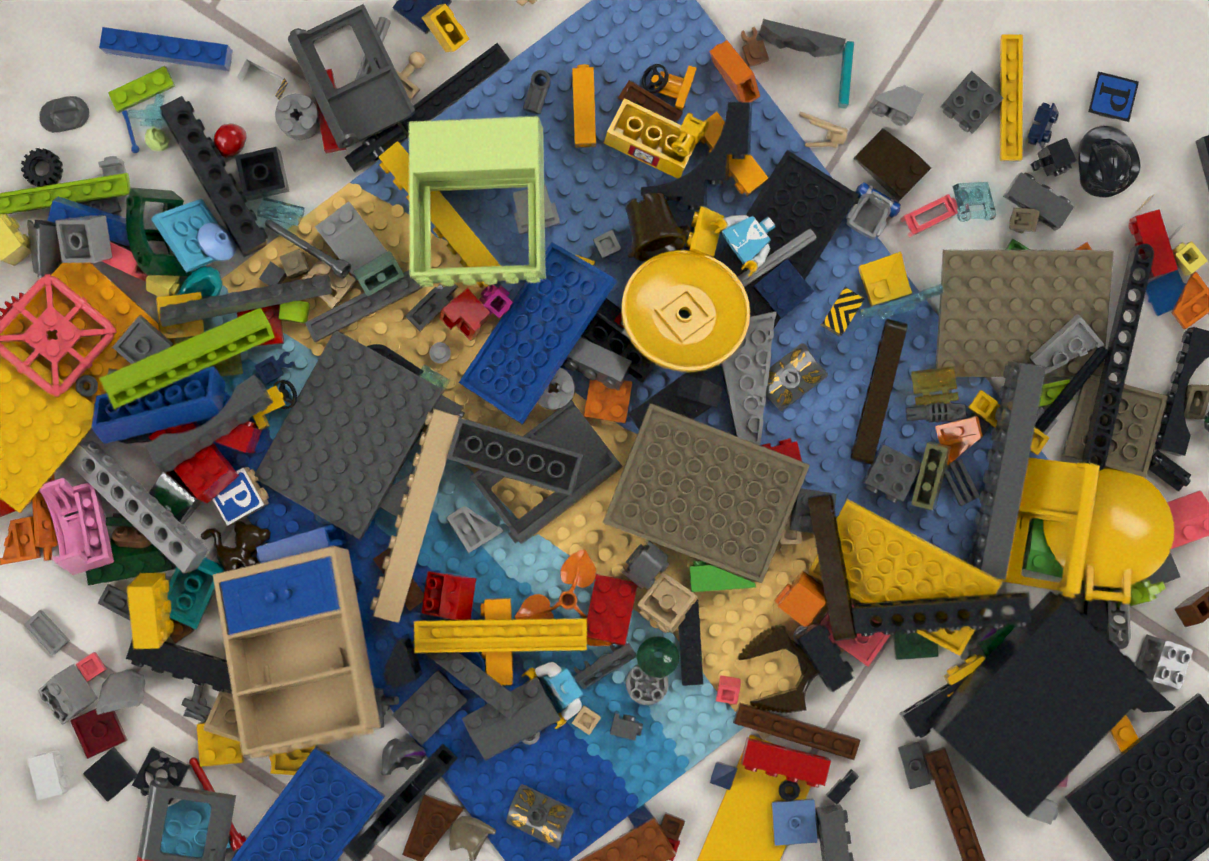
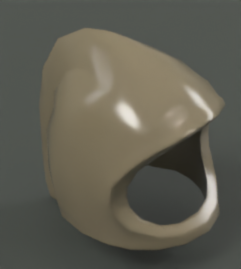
(469, 834)

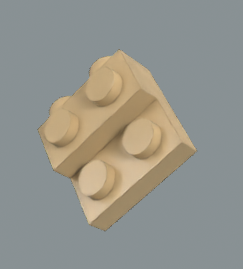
(666, 603)

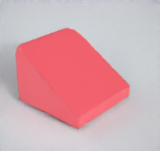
(728, 690)

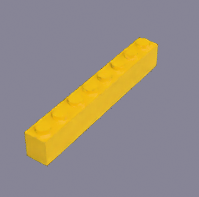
(443, 215)

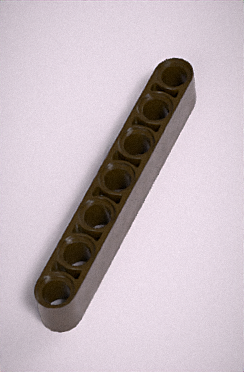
(879, 391)
(832, 566)

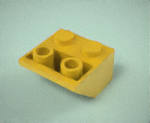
(704, 238)

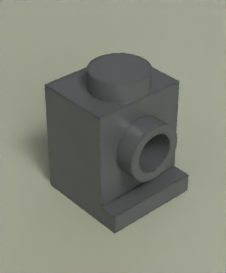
(626, 726)

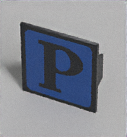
(1113, 96)

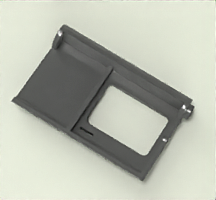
(364, 104)
(569, 431)

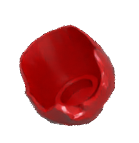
(230, 139)

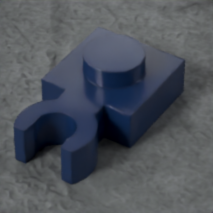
(272, 369)

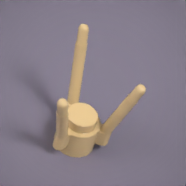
(835, 133)

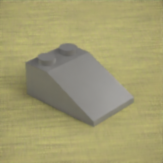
(350, 237)

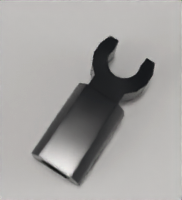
(842, 787)

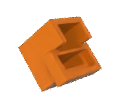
(802, 599)

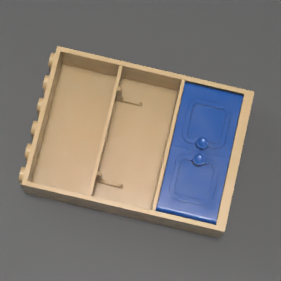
(296, 652)

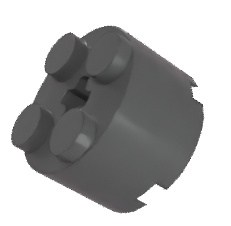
(645, 564)

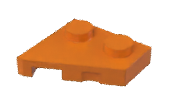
(20, 542)

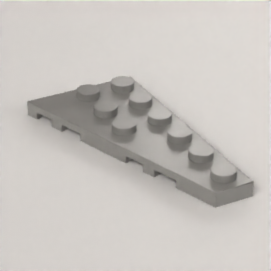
(747, 377)

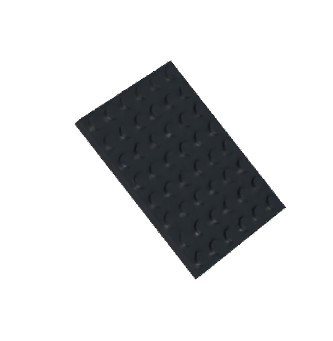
(1154, 793)

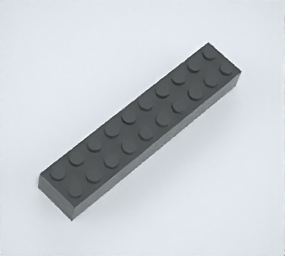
(1006, 468)

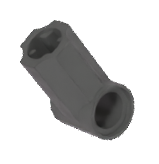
(536, 94)

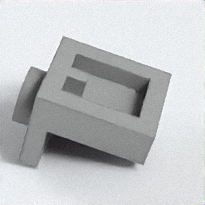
(112, 166)

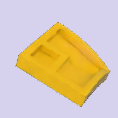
(885, 279)
(185, 329)

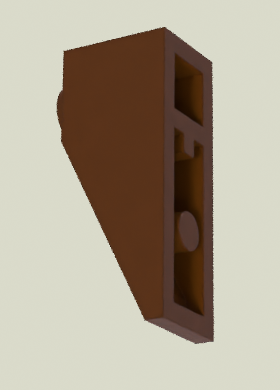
(1194, 609)

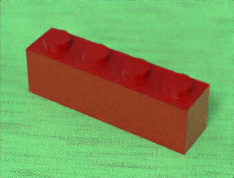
(785, 761)

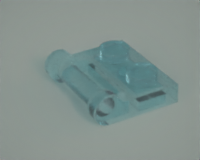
(974, 194)

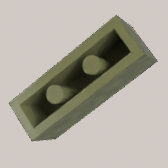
(931, 475)

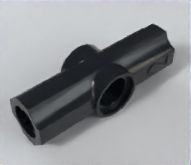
(374, 147)

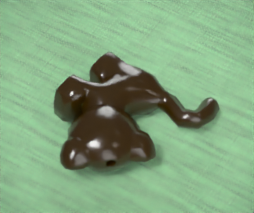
(246, 541)

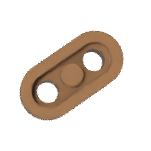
(129, 537)

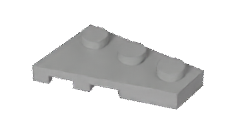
(1069, 342)

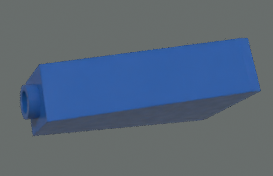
(301, 543)

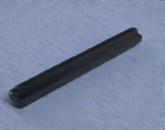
(1071, 389)

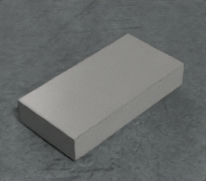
(46, 632)

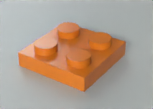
(608, 403)

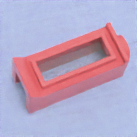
(930, 214)

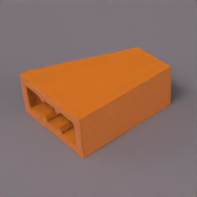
(735, 72)

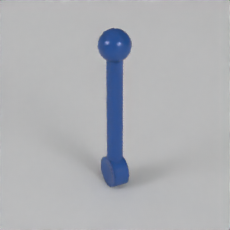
(135, 149)

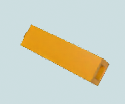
(584, 106)

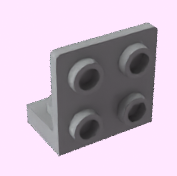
(1164, 661)

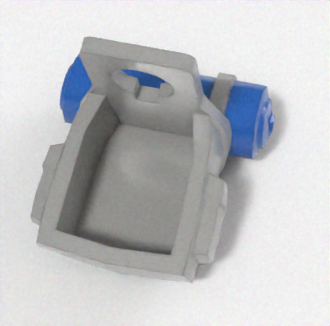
(871, 211)

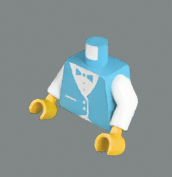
(746, 238)
(562, 688)

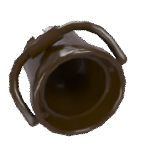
(653, 227)

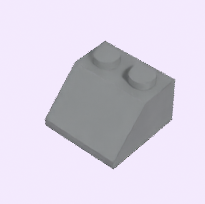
(84, 239)

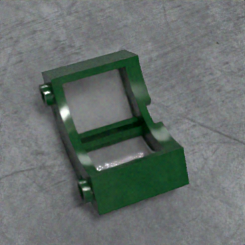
(144, 238)

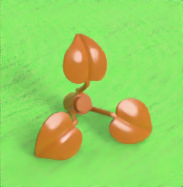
(577, 571)

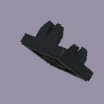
(169, 761)

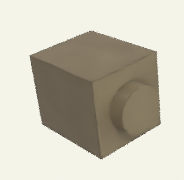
(294, 264)

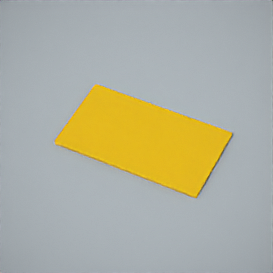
(745, 818)

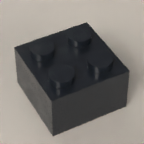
(262, 173)

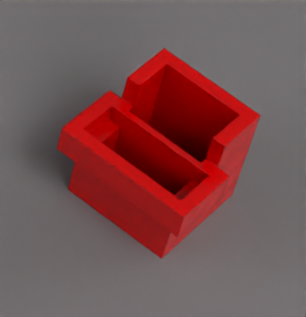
(465, 313)

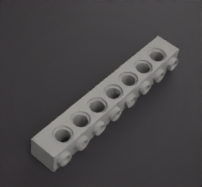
(138, 506)

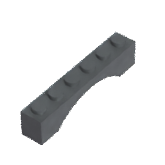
(246, 401)
(395, 494)

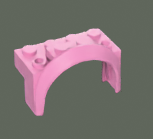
(82, 536)

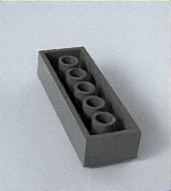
(515, 457)

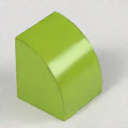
(294, 311)

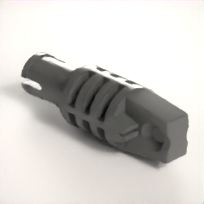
(937, 412)

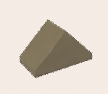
(1196, 401)

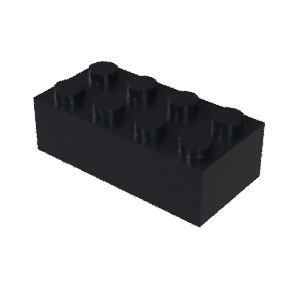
(667, 399)

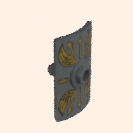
(793, 377)
(539, 815)

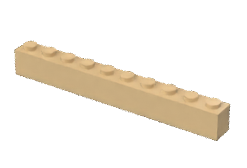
(415, 515)

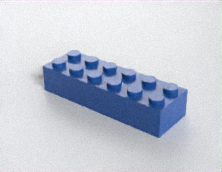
(176, 404)

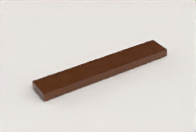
(796, 731)
(954, 805)

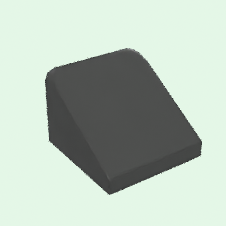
(273, 275)

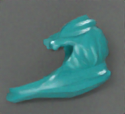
(203, 280)

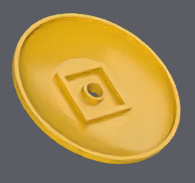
(689, 283)

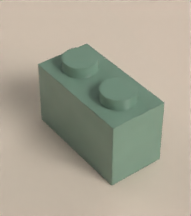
(378, 273)

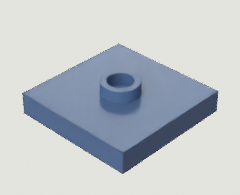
(794, 822)

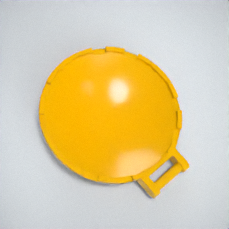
(1126, 538)

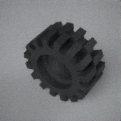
(31, 161)

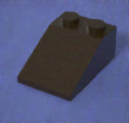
(892, 164)

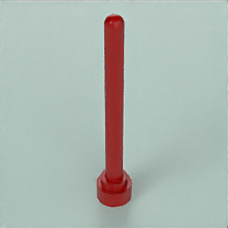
(236, 838)

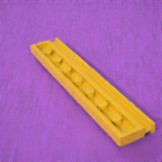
(500, 635)

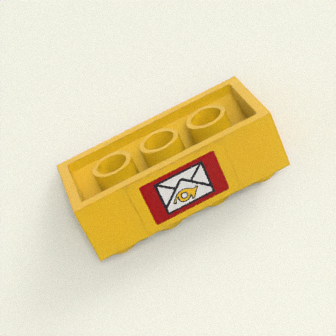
(647, 138)

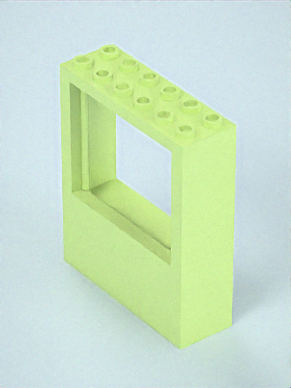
(471, 157)

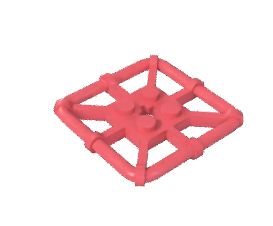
(67, 335)

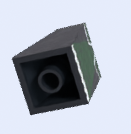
(175, 496)

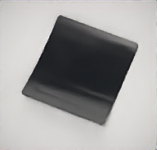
(110, 774)

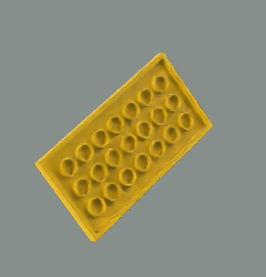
(897, 565)

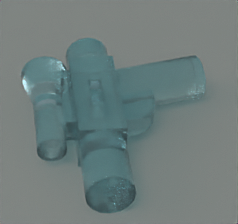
(151, 113)

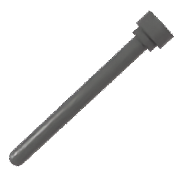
(340, 267)

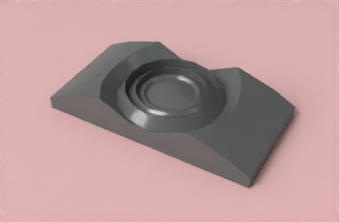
(801, 39)

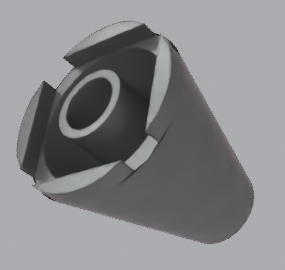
(44, 247)

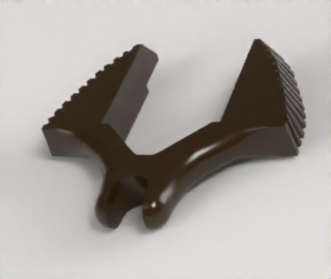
(774, 640)

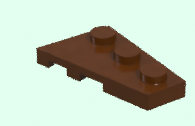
(430, 825)

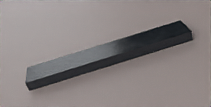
(458, 85)

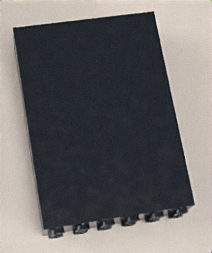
(1040, 702)

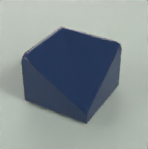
(723, 775)
(640, 815)

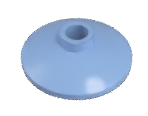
(216, 242)

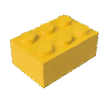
(149, 610)

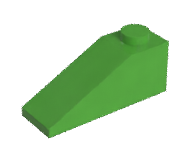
(711, 578)

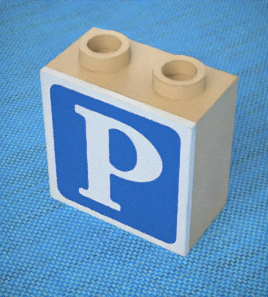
(241, 497)

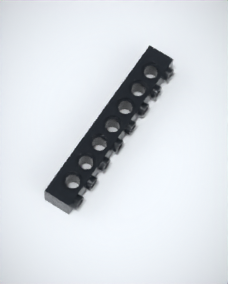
(179, 109)
(950, 605)

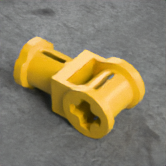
(690, 133)

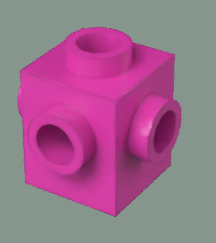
(500, 305)

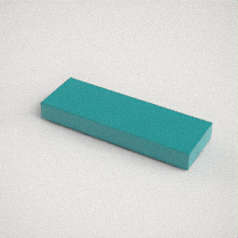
(846, 70)

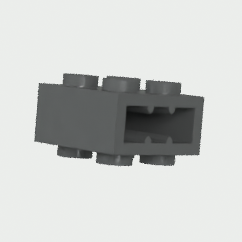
(971, 102)
(891, 474)

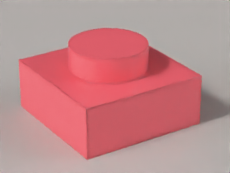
(91, 666)

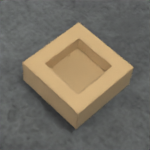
(586, 719)

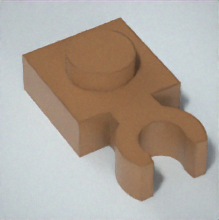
(754, 50)

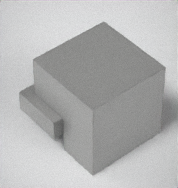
(521, 216)

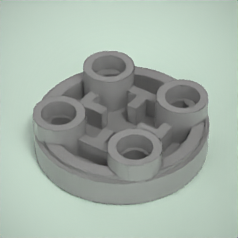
(645, 689)

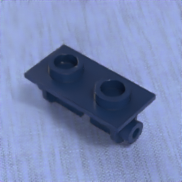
(1046, 117)

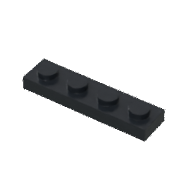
(691, 647)

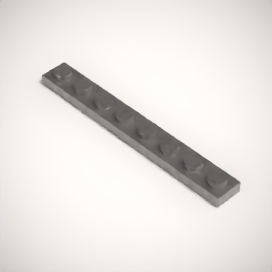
(245, 300)

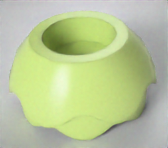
(156, 139)

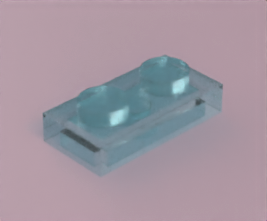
(280, 211)

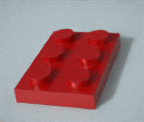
(611, 609)

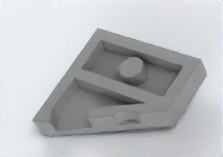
(472, 528)

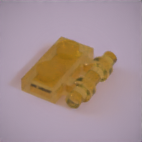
(935, 380)

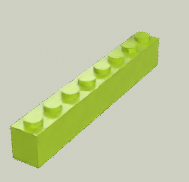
(187, 358)

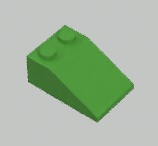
(1037, 554)

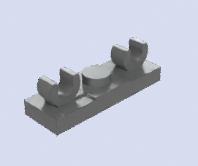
(604, 665)

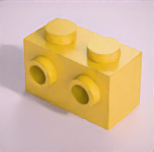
(445, 28)

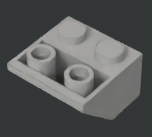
(897, 104)
(67, 694)

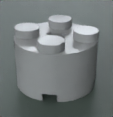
(287, 110)
(565, 394)

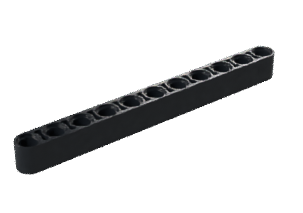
(1125, 349)

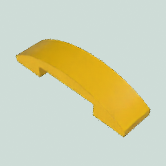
(986, 408)

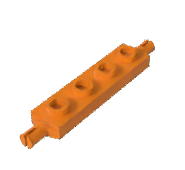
(43, 525)

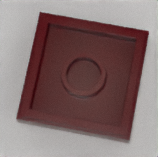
(98, 732)

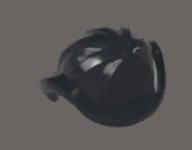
(1107, 161)

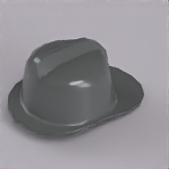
(64, 114)

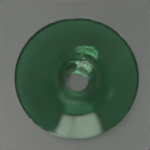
(656, 666)

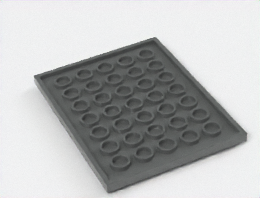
(348, 434)

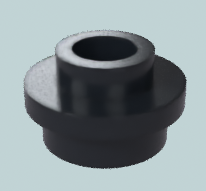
(789, 796)

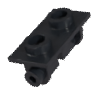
(1169, 471)

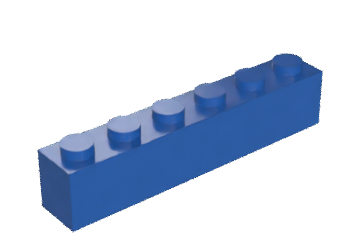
(166, 49)

